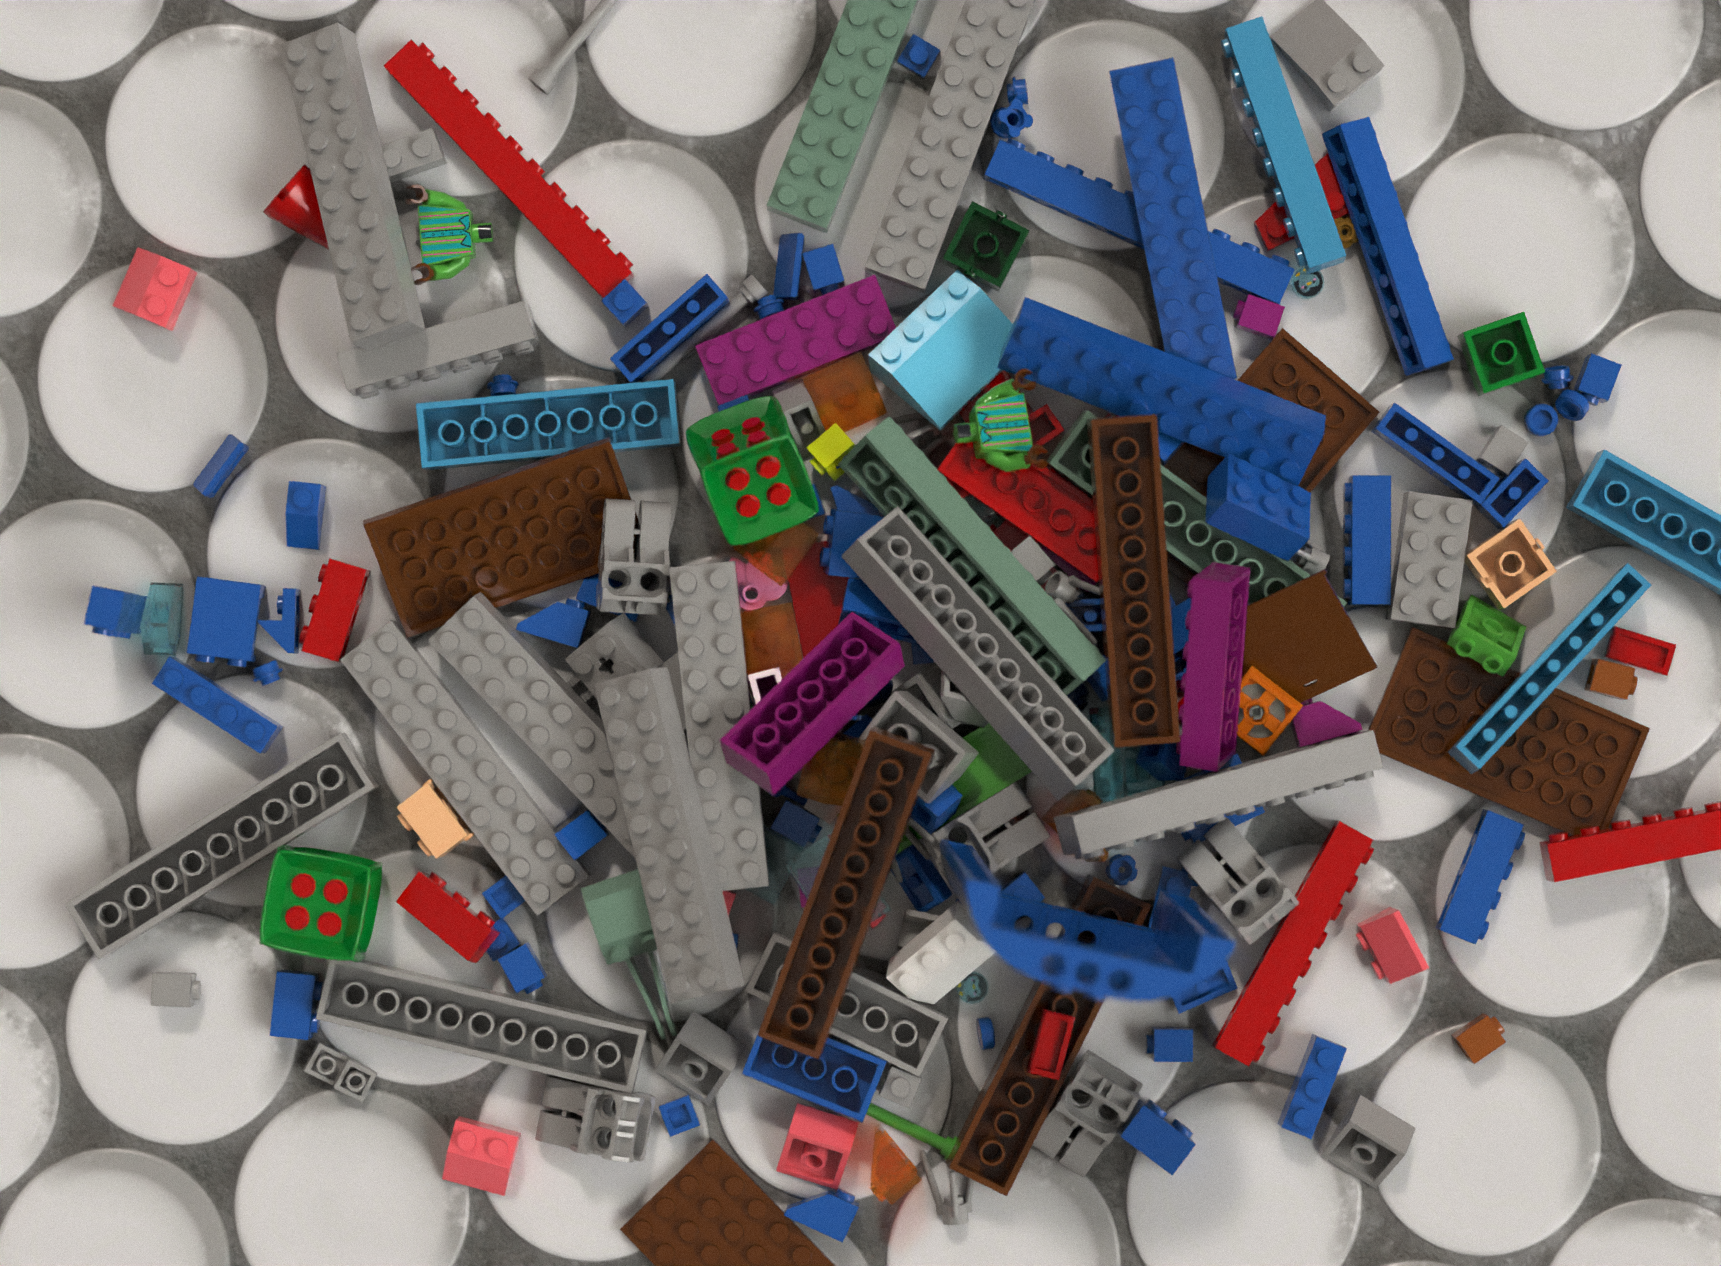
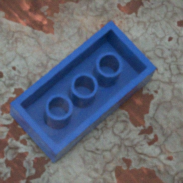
(838, 1080)

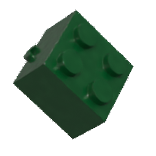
(985, 246)

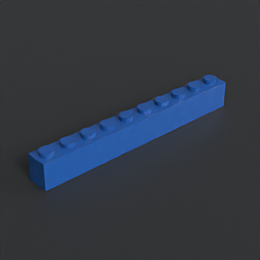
(1116, 214)

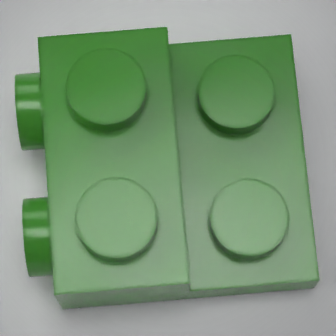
(1487, 636)

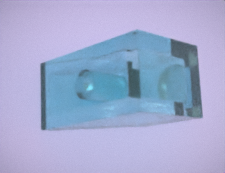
(162, 619)

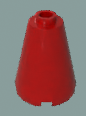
(298, 207)

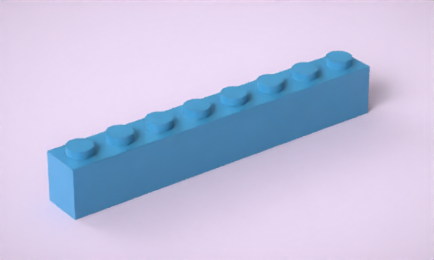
(1284, 146)
(1549, 668)

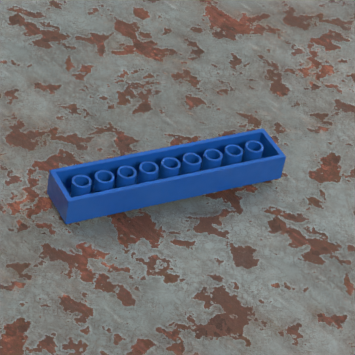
(1172, 214)
(1140, 379)

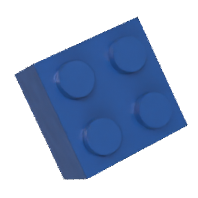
(1157, 1137)

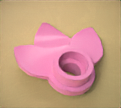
(752, 579)

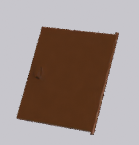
(1304, 638)

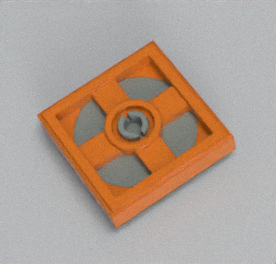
(1263, 710)

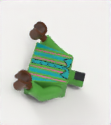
(445, 234)
(1002, 427)

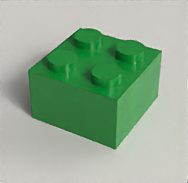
(1501, 353)

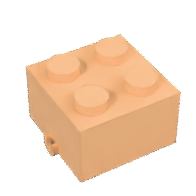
(1509, 564)
(433, 820)

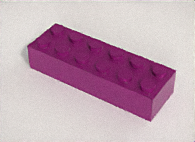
(796, 341)
(1213, 666)
(812, 703)

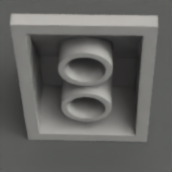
(1327, 53)

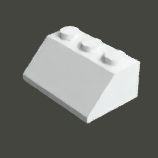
(939, 957)

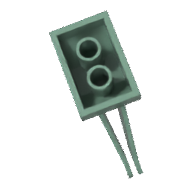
(624, 931)

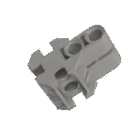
(618, 554)
(986, 817)
(1249, 868)
(1097, 1121)
(592, 1133)

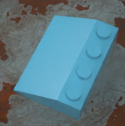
(943, 350)

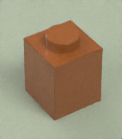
(1611, 679)
(1479, 1037)

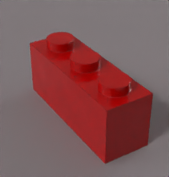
(334, 610)
(449, 915)

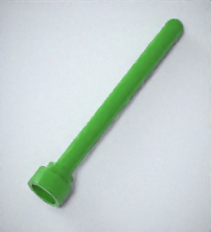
(945, 1145)

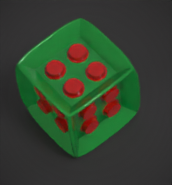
(752, 470)
(320, 903)

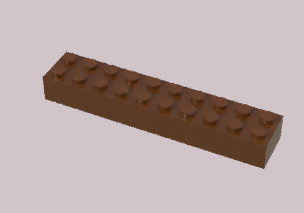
(1133, 580)
(846, 892)
(1015, 1101)

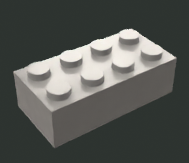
(1429, 560)

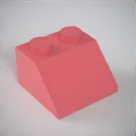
(155, 288)
(1391, 946)
(817, 1146)
(480, 1155)

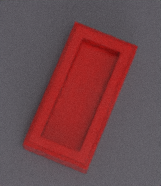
(1640, 650)
(1051, 1044)

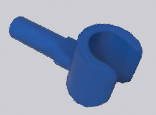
(785, 791)

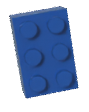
(1258, 507)

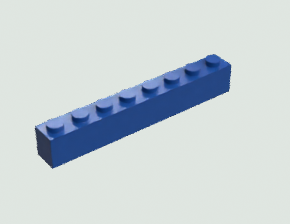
(1387, 246)

